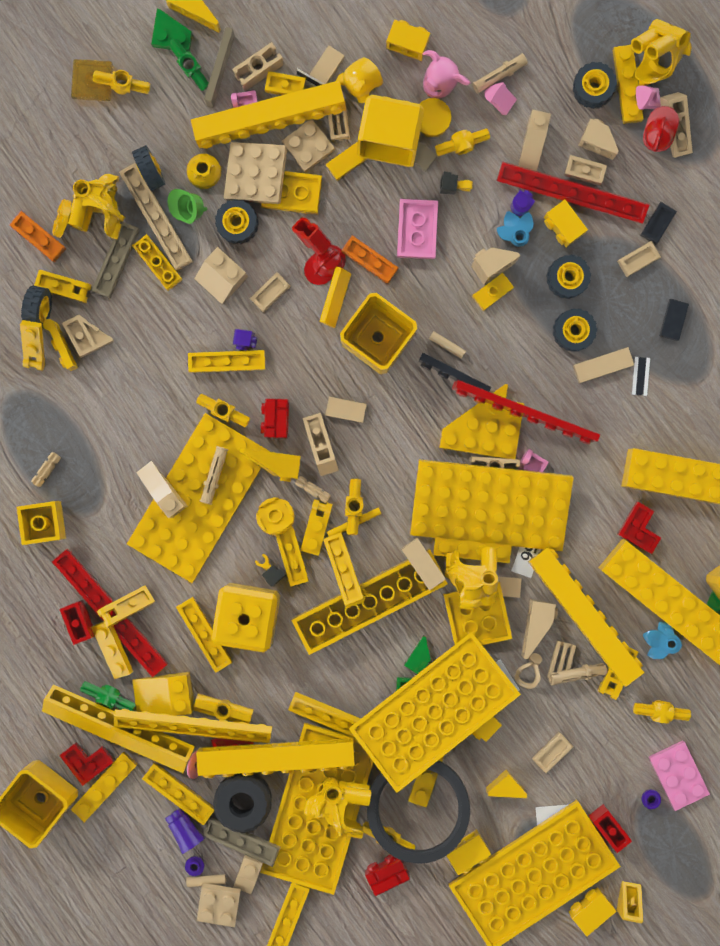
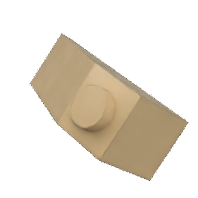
(534, 139)
(682, 142)
(320, 444)
(161, 490)
(539, 620)

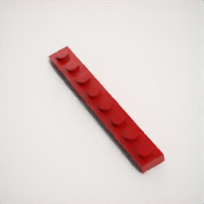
(572, 192)
(518, 410)
(98, 598)

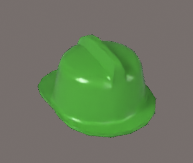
(185, 205)

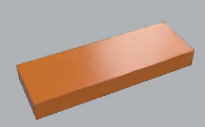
(37, 236)
(369, 259)

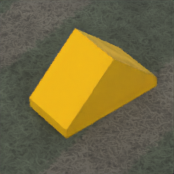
(506, 786)
(630, 902)

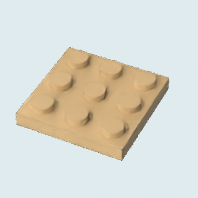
(255, 172)

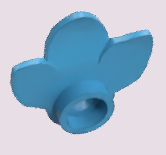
(516, 226)
(659, 641)

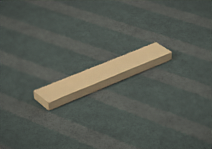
(156, 217)

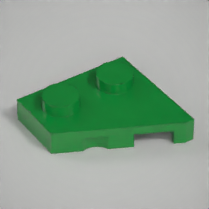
(168, 28)

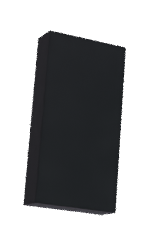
(658, 223)
(674, 319)

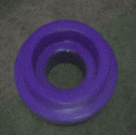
(653, 804)
(194, 860)

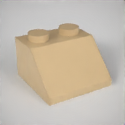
(493, 262)
(220, 275)

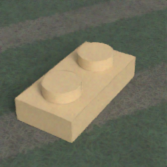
(585, 170)

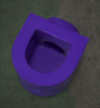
(522, 203)
(244, 339)

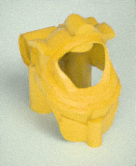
(656, 42)
(99, 198)
(474, 583)
(333, 804)

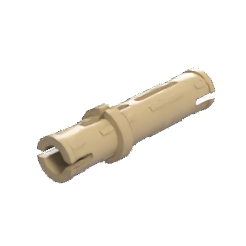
(518, 62)
(213, 476)
(584, 672)

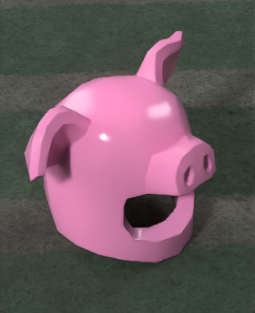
(442, 76)

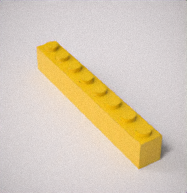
(268, 115)
(585, 616)
(100, 722)
(275, 757)

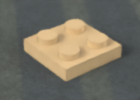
(308, 145)
(218, 905)

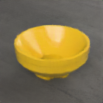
(207, 179)

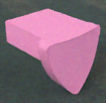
(500, 97)
(647, 97)
(243, 98)
(532, 462)

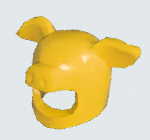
(361, 78)

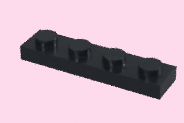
(447, 371)

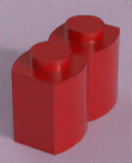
(311, 235)

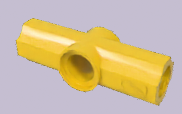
(210, 706)

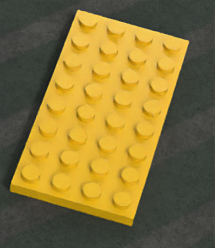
(491, 505)
(191, 535)
(434, 712)
(309, 846)
(534, 875)

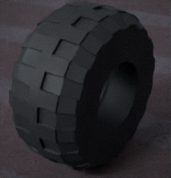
(238, 819)

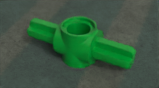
(183, 56)
(107, 696)

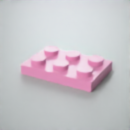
(417, 229)
(679, 775)

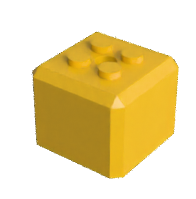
(390, 130)
(378, 316)
(258, 604)
(24, 814)

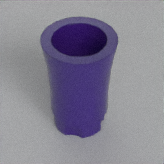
(183, 830)

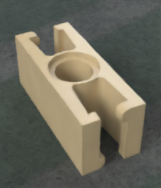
(258, 58)
(499, 461)
(423, 563)

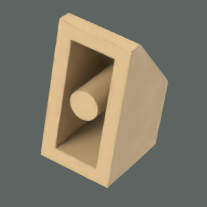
(599, 139)
(248, 874)

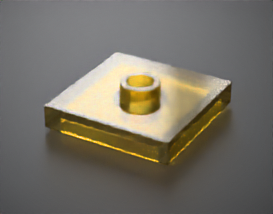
(82, 80)

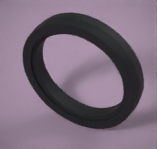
(426, 855)

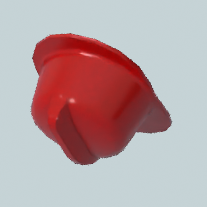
(661, 129)
(321, 267)

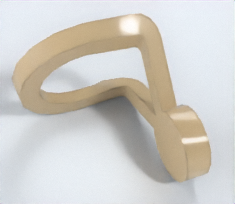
(535, 660)

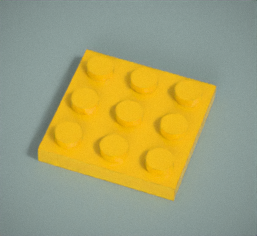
(487, 623)

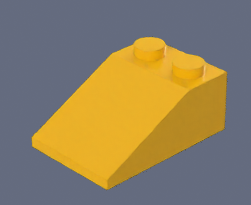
(164, 694)

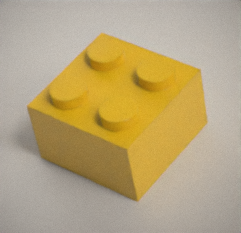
(41, 522)

